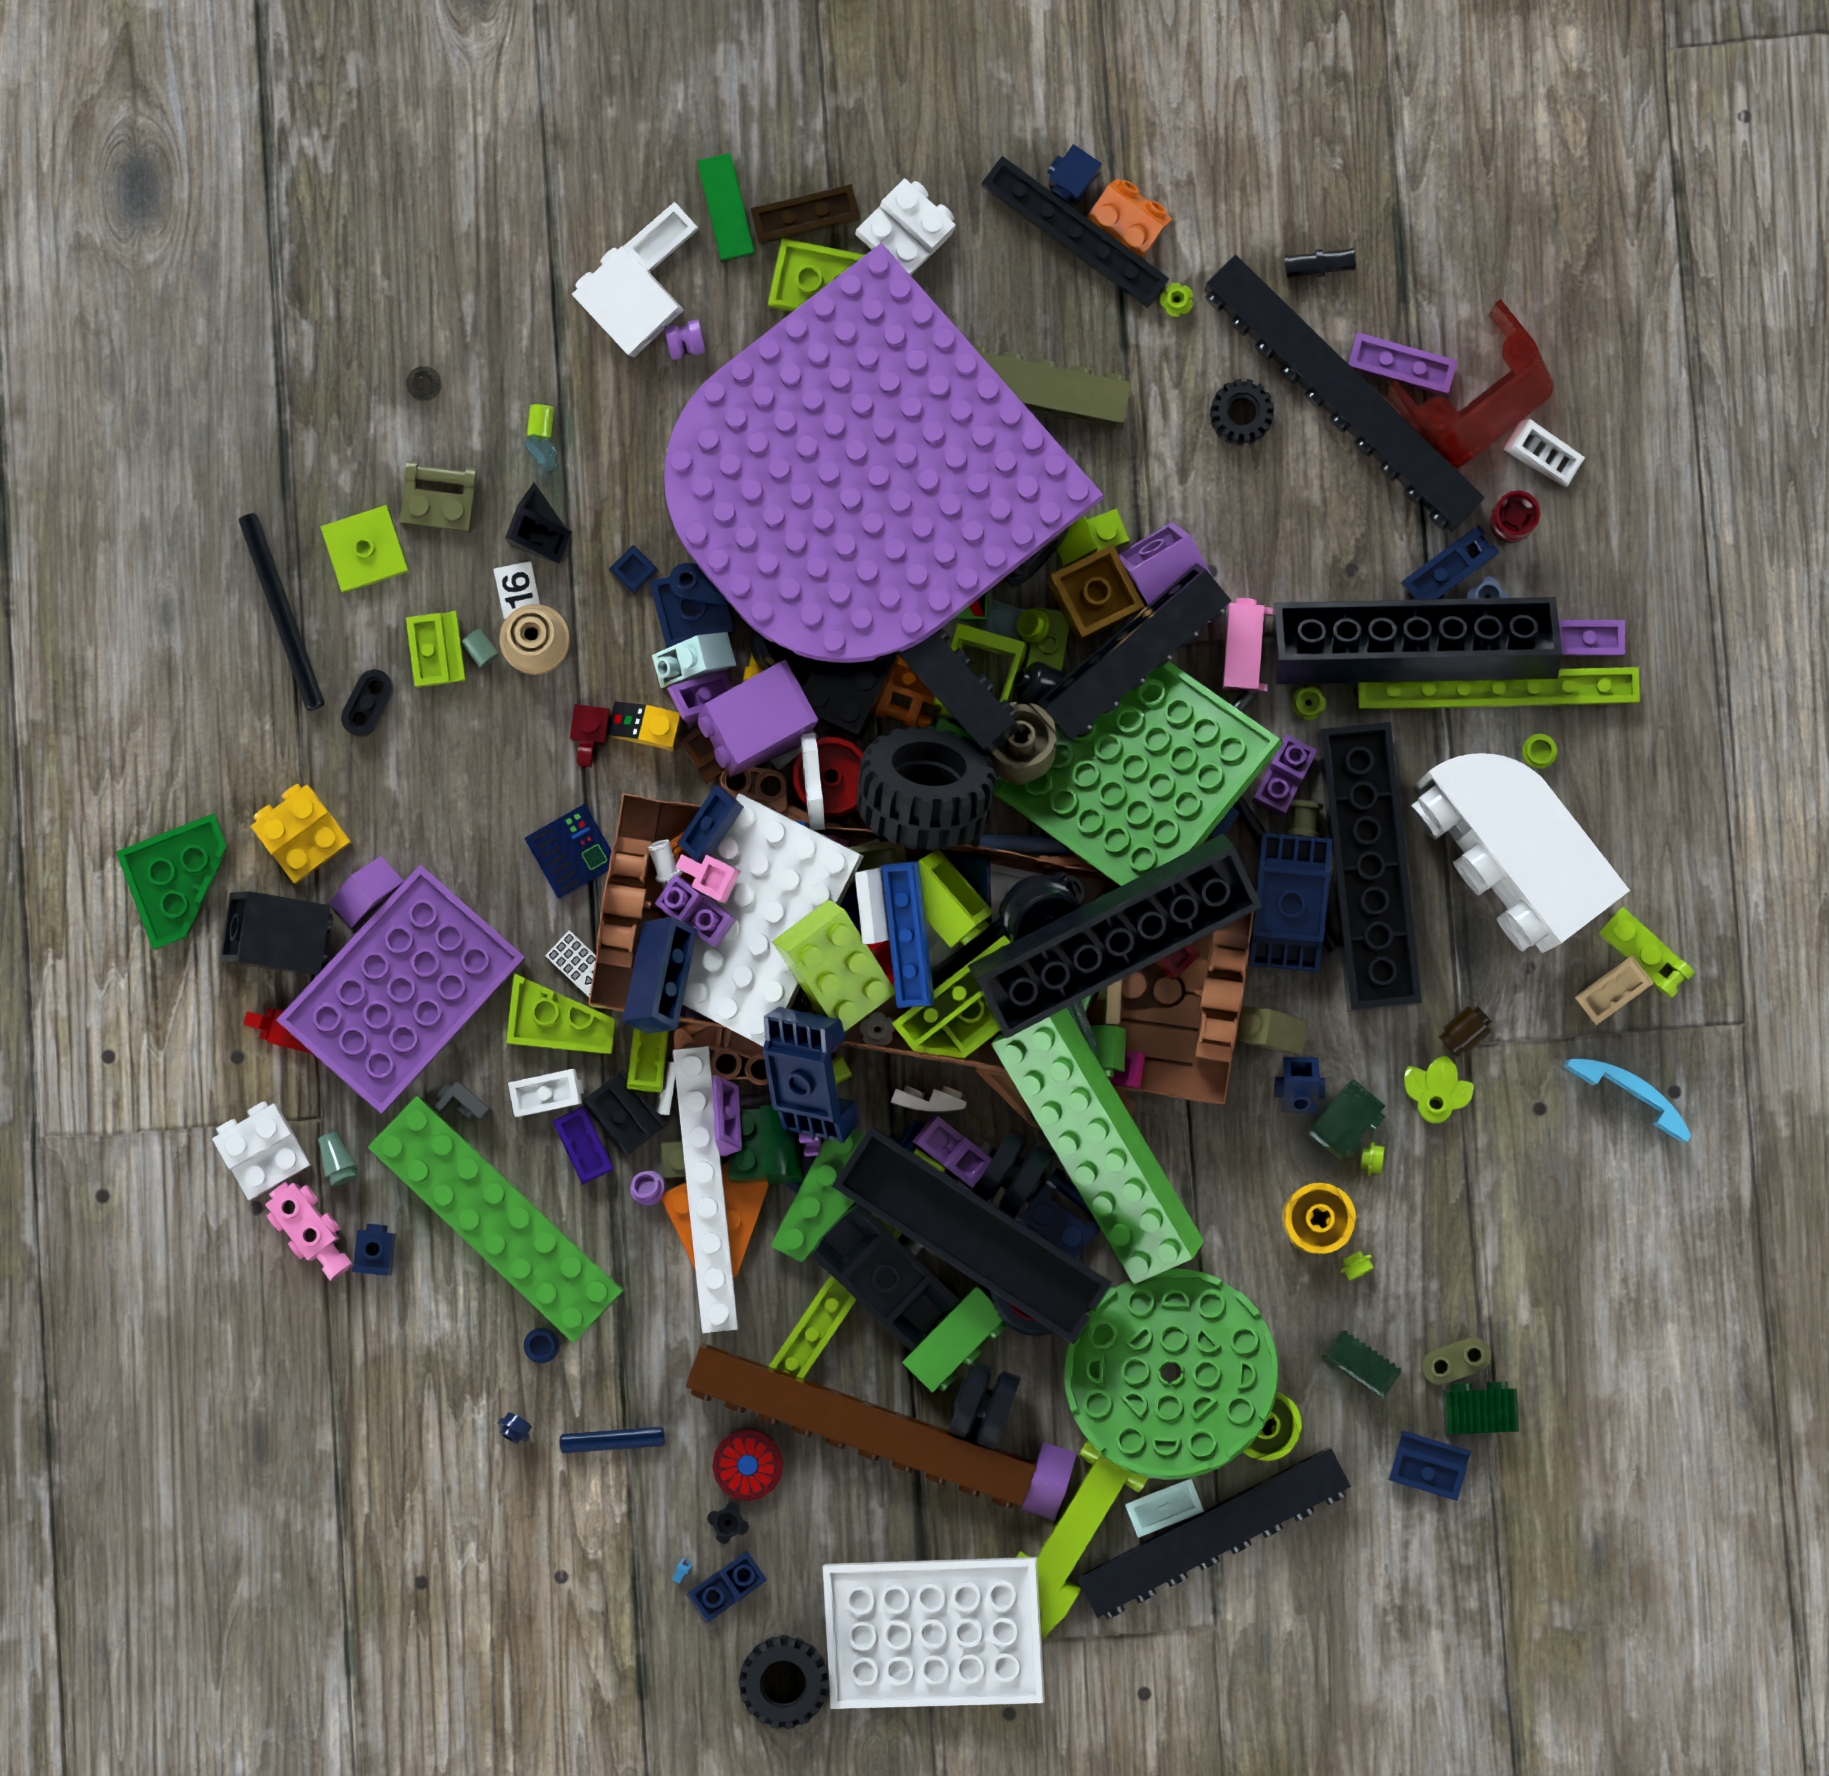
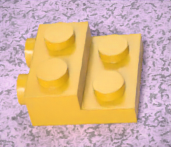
(299, 832)

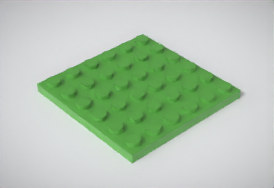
(1146, 776)

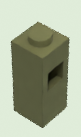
(1271, 1030)

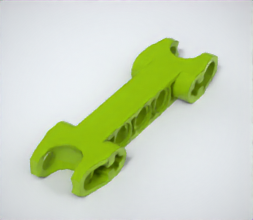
(1074, 1533)

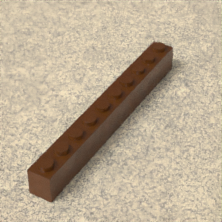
(859, 1424)

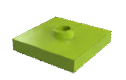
(364, 549)

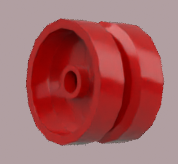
(837, 756)

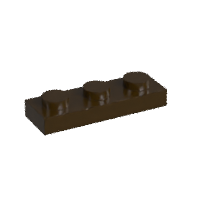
(805, 214)

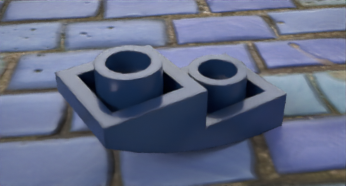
(726, 1587)

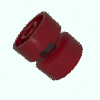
(1514, 516)

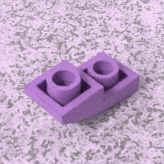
(1284, 775)
(695, 910)

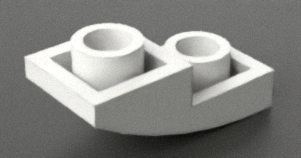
(941, 1101)

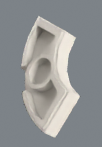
(812, 781)

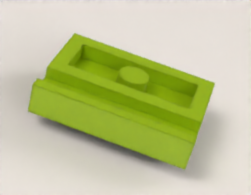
(435, 649)

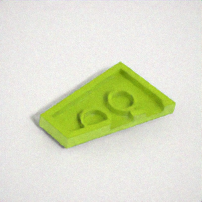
(556, 1022)

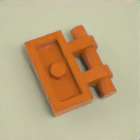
(906, 684)

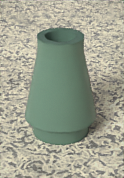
(337, 1162)

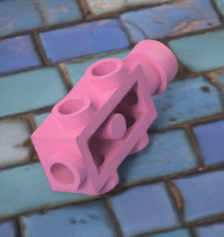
(302, 1219)

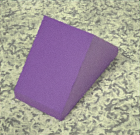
(365, 891)
(1049, 1481)

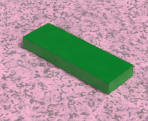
(725, 207)

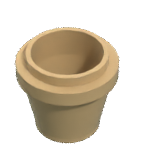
(546, 650)

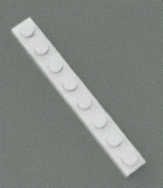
(705, 1190)

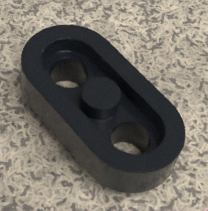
(366, 703)

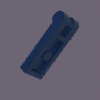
(1449, 567)

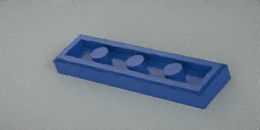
(907, 934)

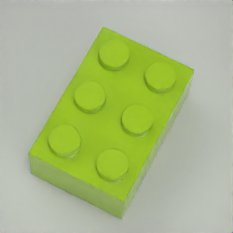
(834, 965)

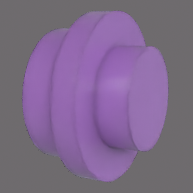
(647, 1188)

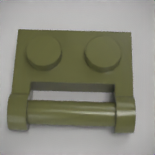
(438, 508)

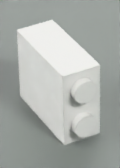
(626, 301)

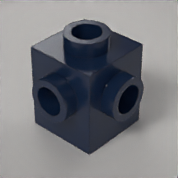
(1301, 1092)

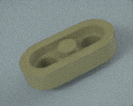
(1456, 1360)

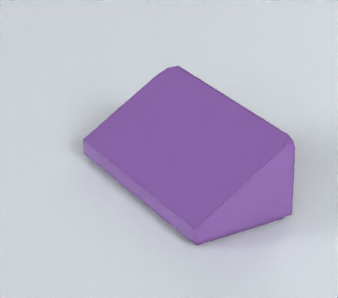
(726, 1116)

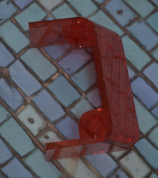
(1494, 412)

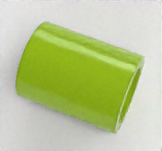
(540, 421)

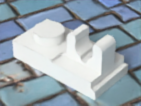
(545, 1093)

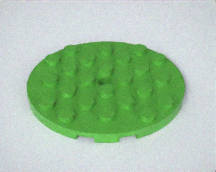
(1201, 1416)

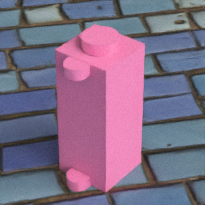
(1244, 646)

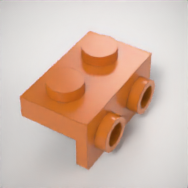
(1129, 216)

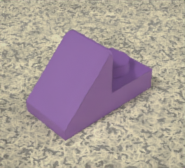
(693, 694)

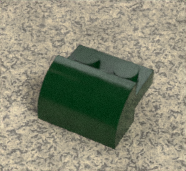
(766, 1150)

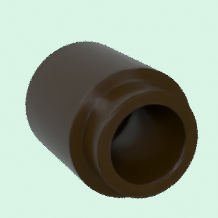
(1465, 1030)

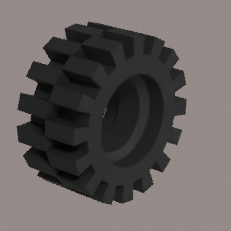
(1242, 391)

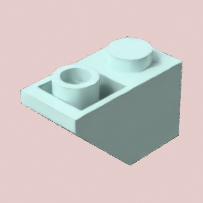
(694, 659)

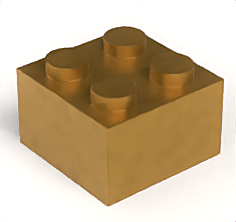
(1095, 593)

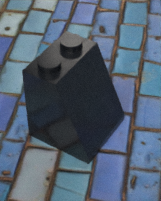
(276, 933)

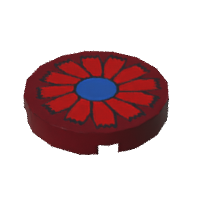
(747, 1465)

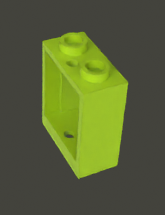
(993, 643)
(951, 901)

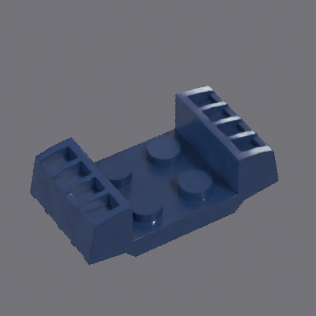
(1293, 901)
(803, 1076)

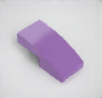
(952, 1150)

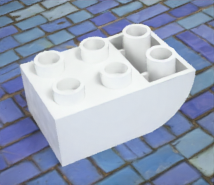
(1519, 845)

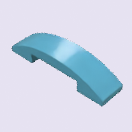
(1667, 1118)

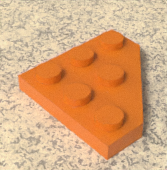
(742, 1205)

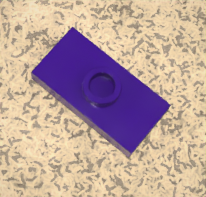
(583, 1145)

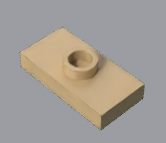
(1614, 989)
(1110, 1003)

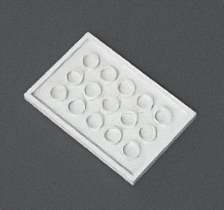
(781, 880)
(933, 1633)

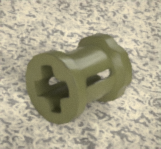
(1305, 818)

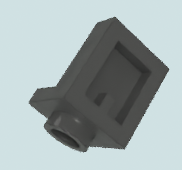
(468, 1103)

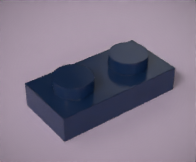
(710, 824)

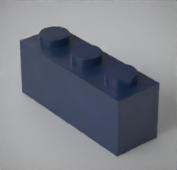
(660, 975)

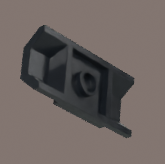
(883, 1275)

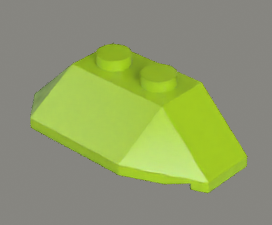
(956, 1021)

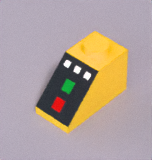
(645, 725)

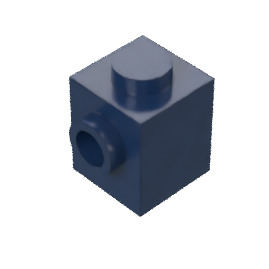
(1073, 174)

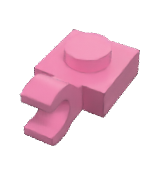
(712, 876)

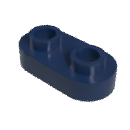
(699, 590)

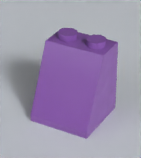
(1160, 561)
(757, 719)

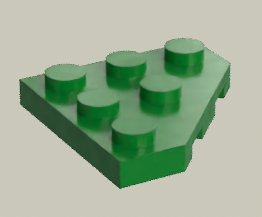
(173, 876)

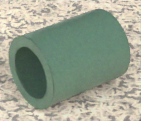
(480, 648)

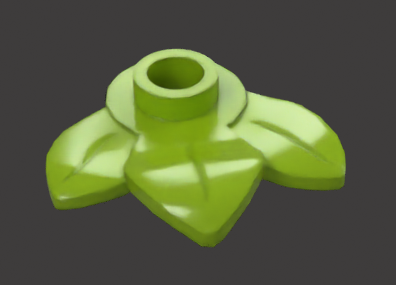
(1437, 1084)

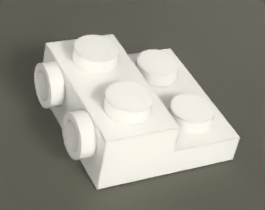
(908, 225)
(261, 1149)

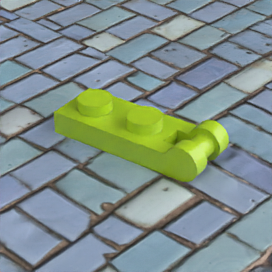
(1633, 938)

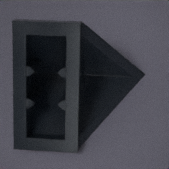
(538, 528)

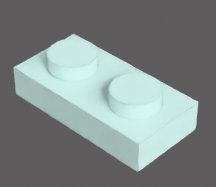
(1164, 1507)

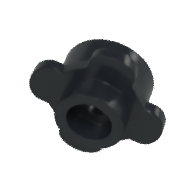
(725, 1532)

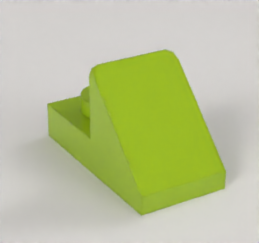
(1091, 536)

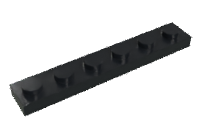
(1075, 232)

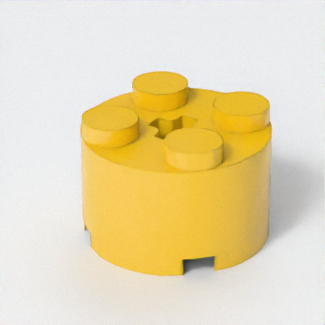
(1323, 1198)

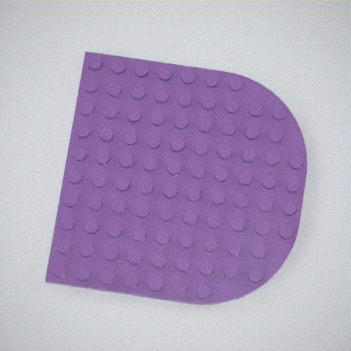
(863, 472)

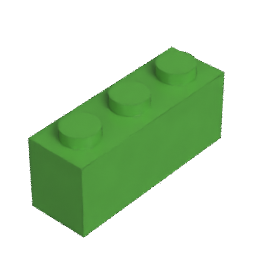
(955, 1341)

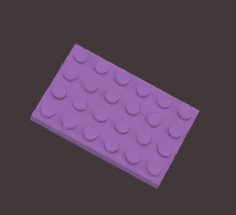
(401, 989)

